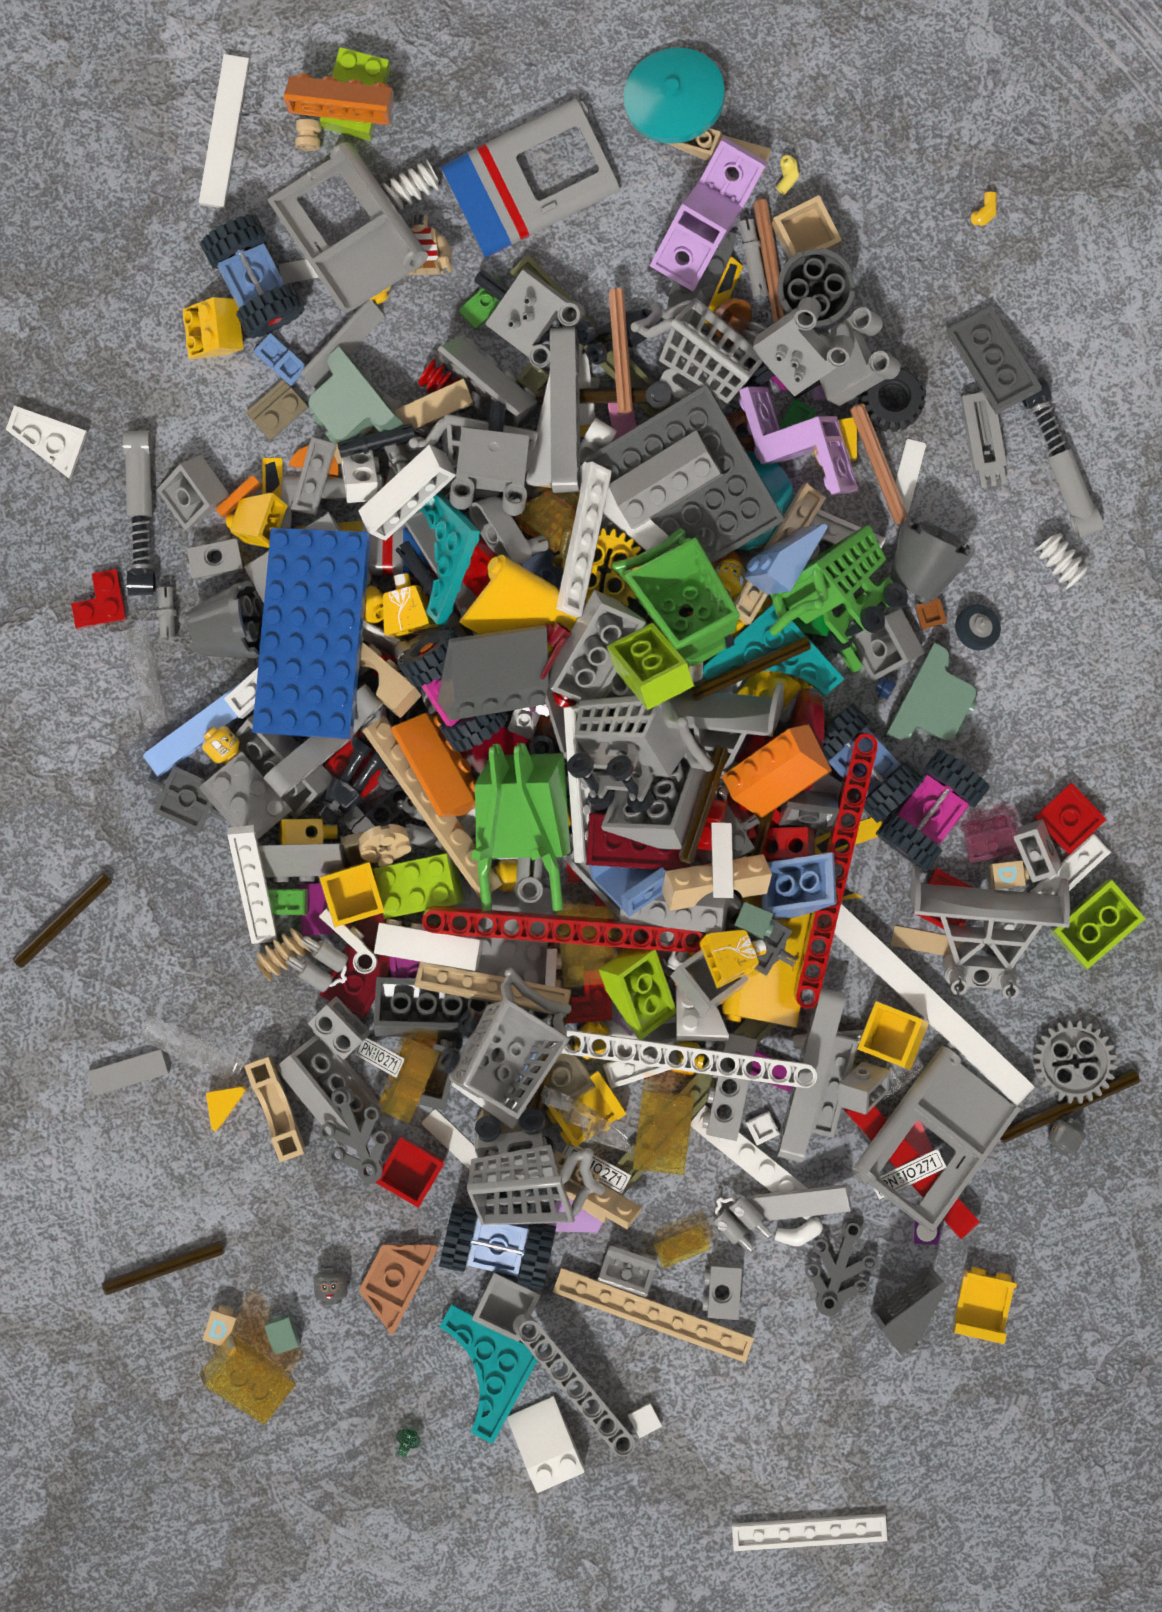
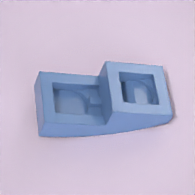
(280, 359)

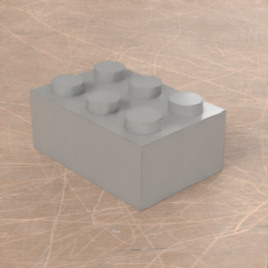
(244, 796)

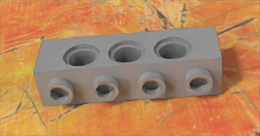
(729, 1127)

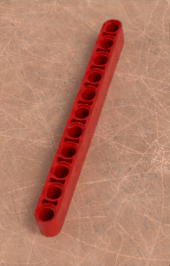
(844, 859)
(550, 934)

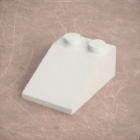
(545, 1444)

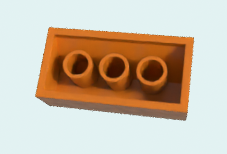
(339, 99)
(436, 765)
(777, 771)

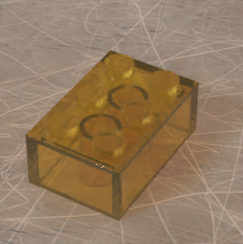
(580, 961)
(407, 1088)
(662, 1132)
(247, 1379)

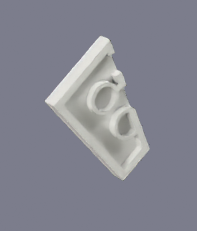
(49, 438)
(693, 1026)

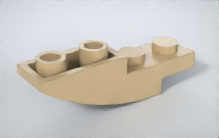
(707, 143)
(604, 1206)

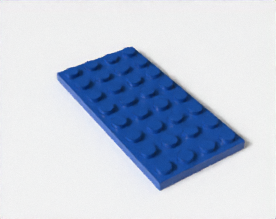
(311, 633)

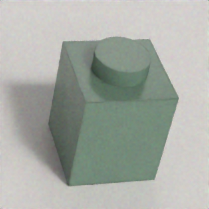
(754, 921)
(282, 1333)

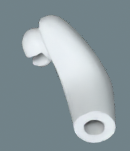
(800, 1235)

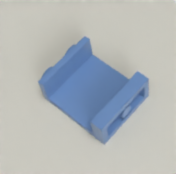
(629, 886)

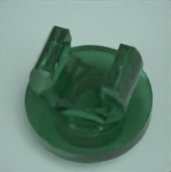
(408, 1439)

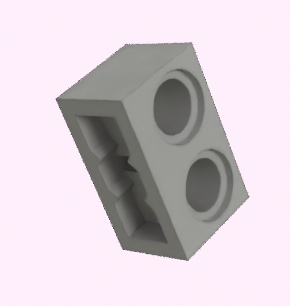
(343, 1024)

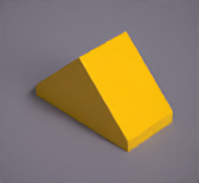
(221, 1104)

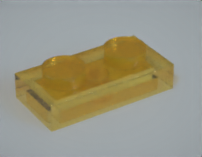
(681, 1246)

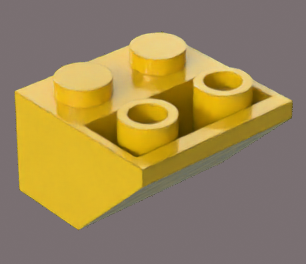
(212, 328)

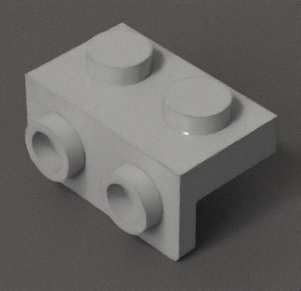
(627, 1270)

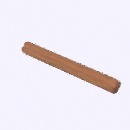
(769, 256)
(620, 350)
(879, 463)

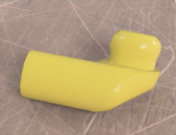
(790, 174)

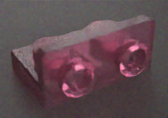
(989, 838)

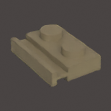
(277, 410)

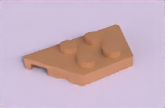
(395, 1279)

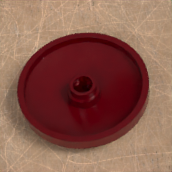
(809, 710)

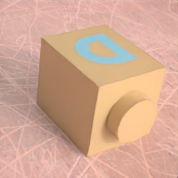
(1008, 875)
(220, 1324)

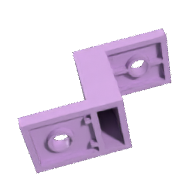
(708, 214)
(797, 440)

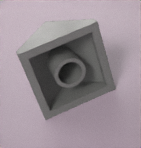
(810, 810)

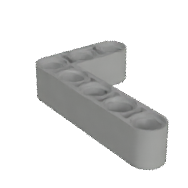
(317, 750)

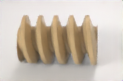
(278, 956)

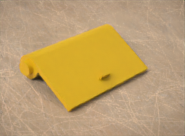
(515, 601)
(771, 996)

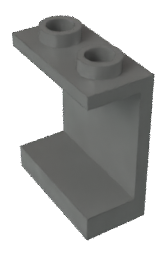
(436, 1100)

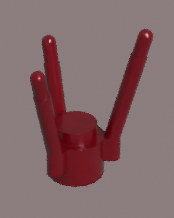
(556, 637)

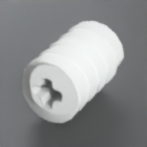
(411, 186)
(1062, 560)

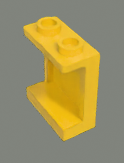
(599, 1099)
(983, 1305)

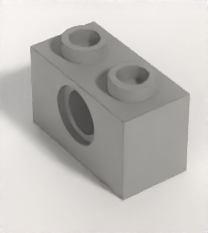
(231, 560)
(1037, 851)
(727, 1306)

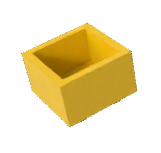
(351, 894)
(893, 1035)

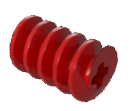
(436, 378)

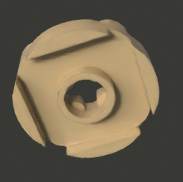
(384, 845)

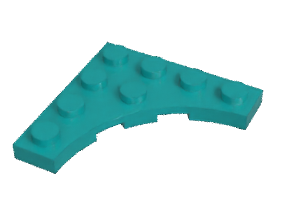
(452, 551)
(758, 641)
(500, 1368)

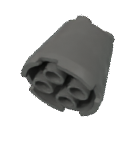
(819, 273)
(927, 559)
(227, 623)

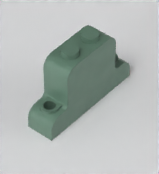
(350, 402)
(934, 701)

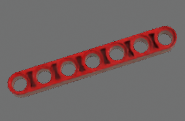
(959, 1216)

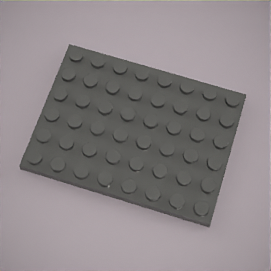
(721, 513)

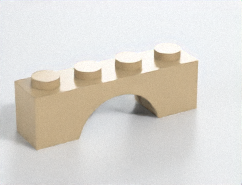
(393, 688)
(688, 885)
(277, 1109)

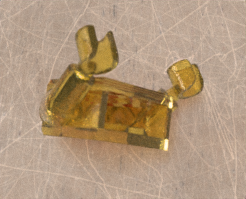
(551, 518)

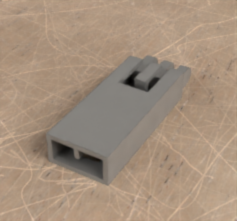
(983, 429)

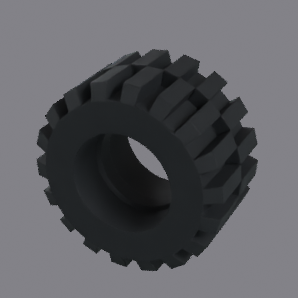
(896, 420)

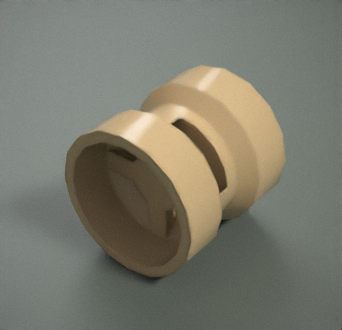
(308, 134)

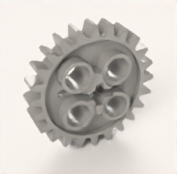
(1078, 1084)

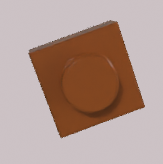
(930, 614)

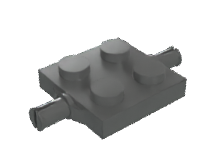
(183, 800)
(740, 842)
(774, 947)

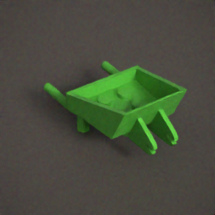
(521, 814)

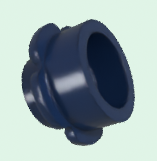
(885, 687)

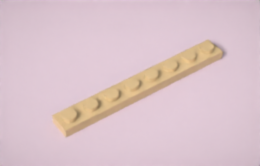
(447, 829)
(653, 1314)

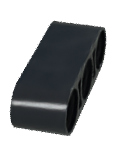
(388, 803)

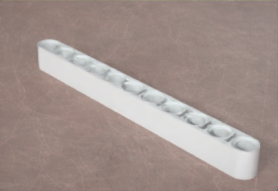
(930, 1006)
(688, 1064)

